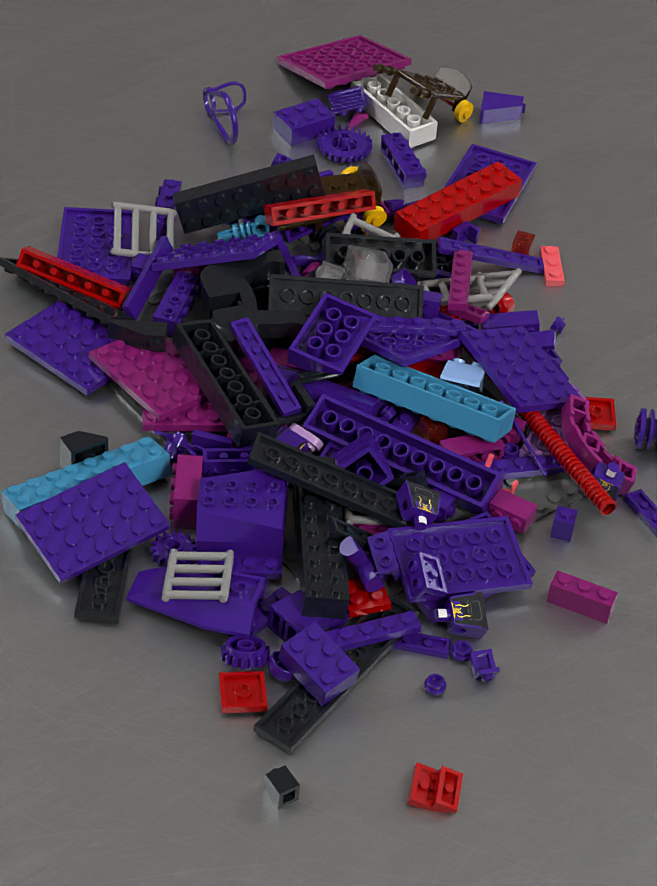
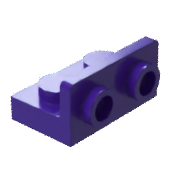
(384, 555)
(426, 575)

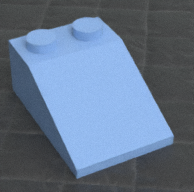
(464, 375)

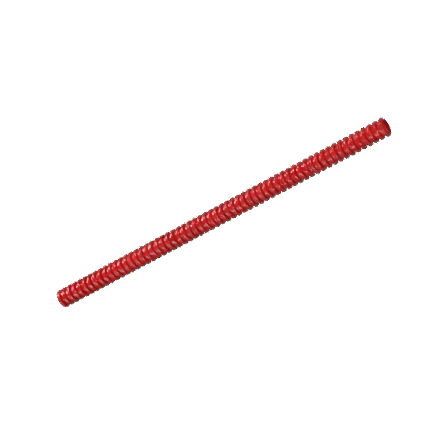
(561, 452)

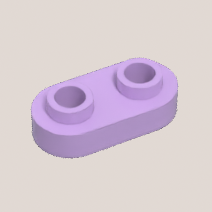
(314, 443)

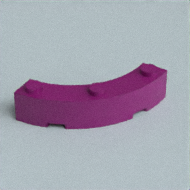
(587, 444)

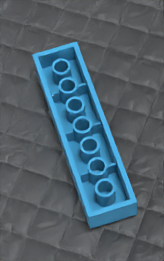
(434, 398)
(144, 458)

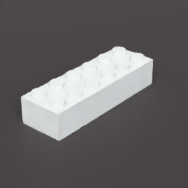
(396, 112)

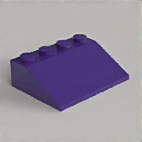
(331, 336)

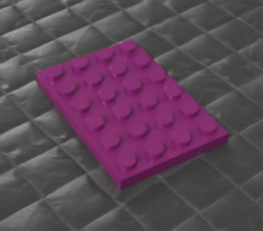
(153, 379)

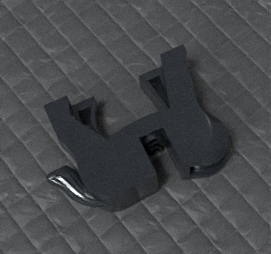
(232, 293)

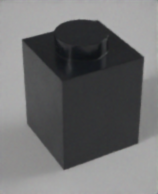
(281, 786)

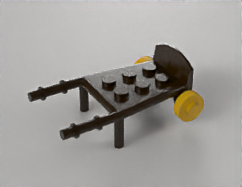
(446, 85)
(349, 180)

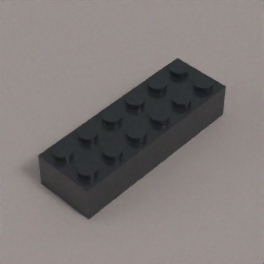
(412, 254)

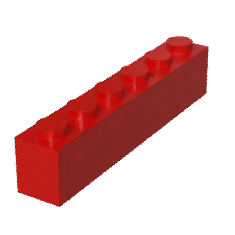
(319, 207)
(73, 276)

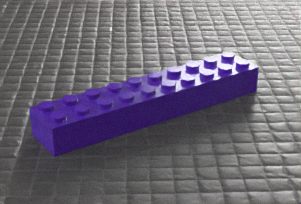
(405, 452)

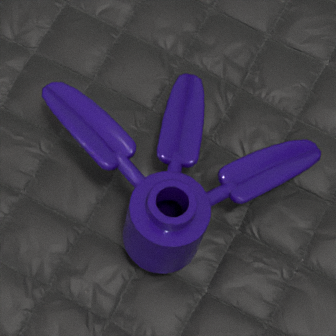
(177, 444)

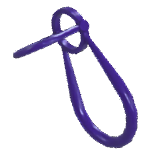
(230, 109)

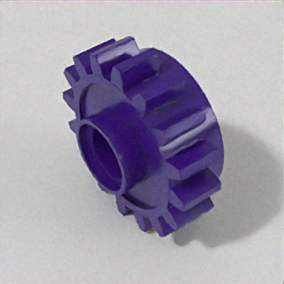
(161, 547)
(245, 652)

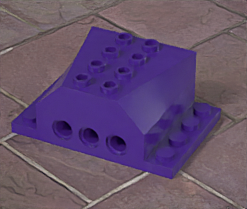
(245, 516)

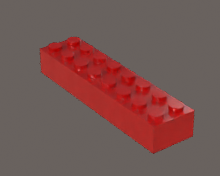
(458, 203)

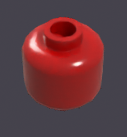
(504, 305)

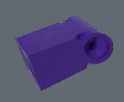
(287, 620)

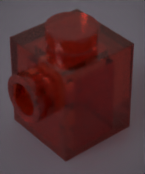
(523, 243)
(432, 430)

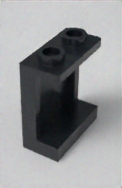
(302, 397)

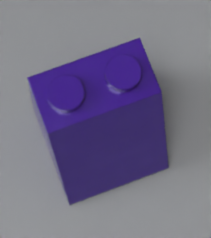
(365, 459)

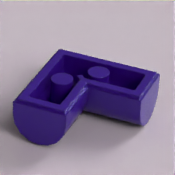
(362, 564)

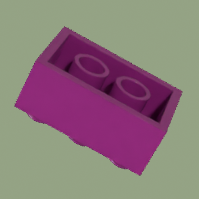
(186, 491)

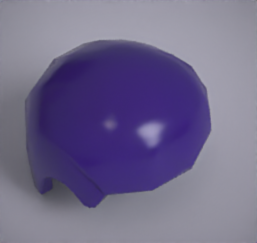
(278, 670)

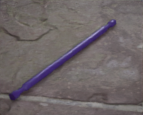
(528, 446)

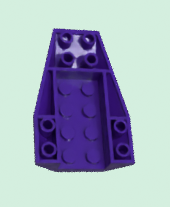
(231, 617)

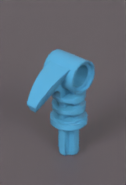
(245, 230)

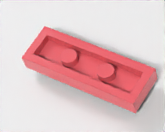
(552, 266)

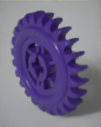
(344, 142)

